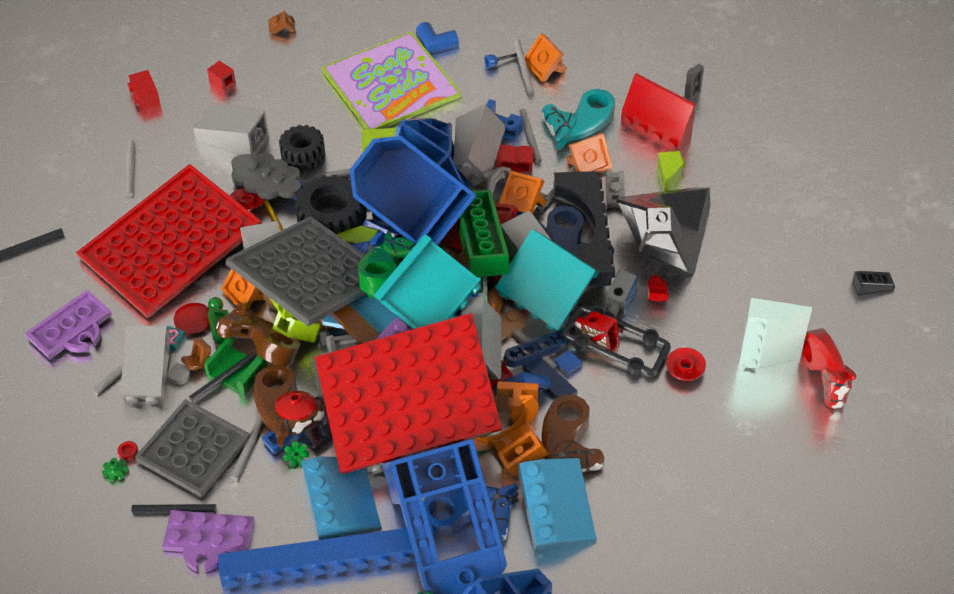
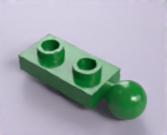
(214, 315)

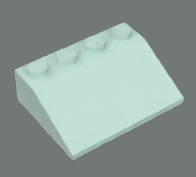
(773, 333)

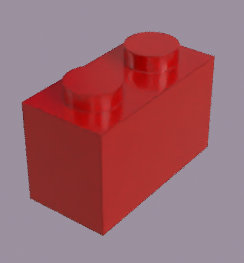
(143, 90)

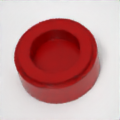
(128, 451)

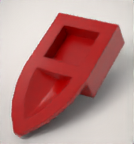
(657, 289)

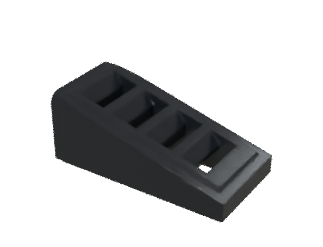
(866, 287)

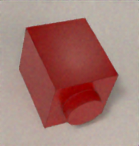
(221, 75)

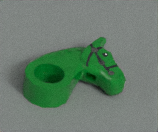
(381, 262)

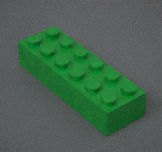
(483, 237)

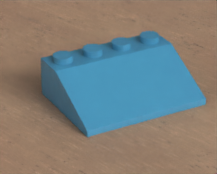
(371, 310)
(339, 501)
(556, 503)

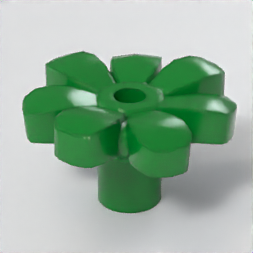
(296, 453)
(115, 469)

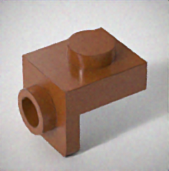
(280, 22)
(199, 354)

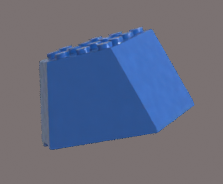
(408, 189)

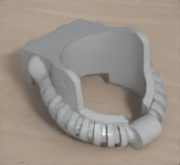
(499, 178)

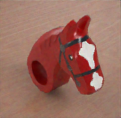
(823, 355)

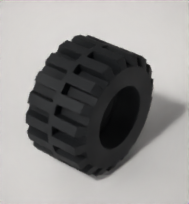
(302, 147)

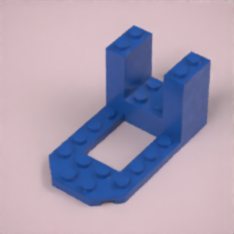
(434, 473)

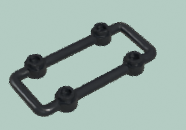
(634, 365)

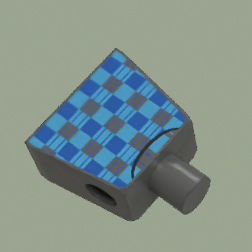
(621, 293)

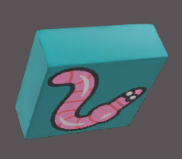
(176, 337)

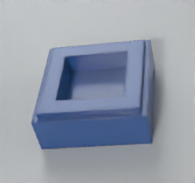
(568, 363)

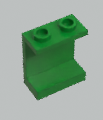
(227, 356)

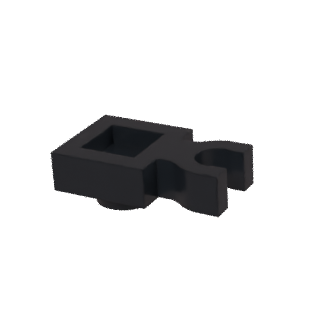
(318, 434)

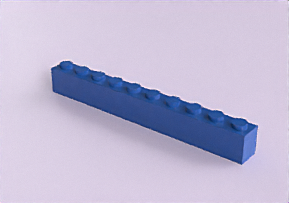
(315, 557)

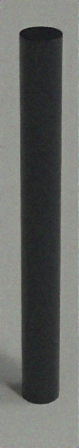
(32, 242)
(222, 377)
(166, 508)

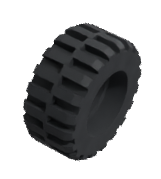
(326, 192)

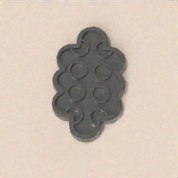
(266, 176)

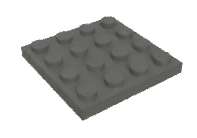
(193, 447)

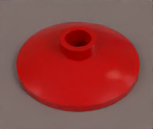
(247, 200)
(687, 358)
(295, 405)

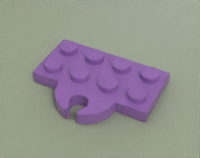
(70, 326)
(206, 536)

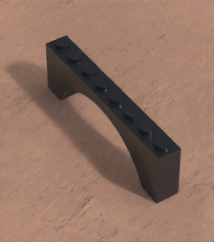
(584, 193)

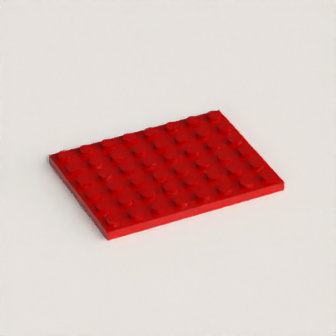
(168, 240)
(407, 393)

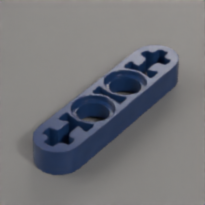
(534, 346)

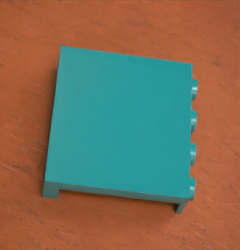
(545, 280)
(427, 286)

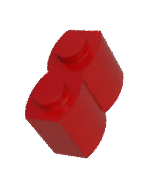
(517, 158)

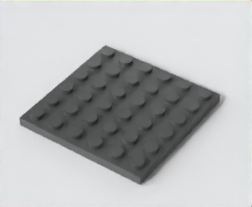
(303, 270)

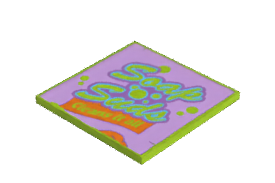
(391, 82)

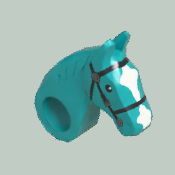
(584, 122)

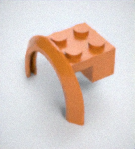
(519, 441)

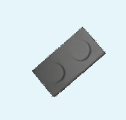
(694, 81)

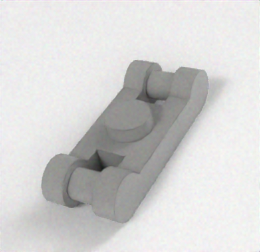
(614, 189)

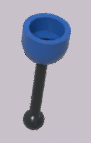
(491, 60)

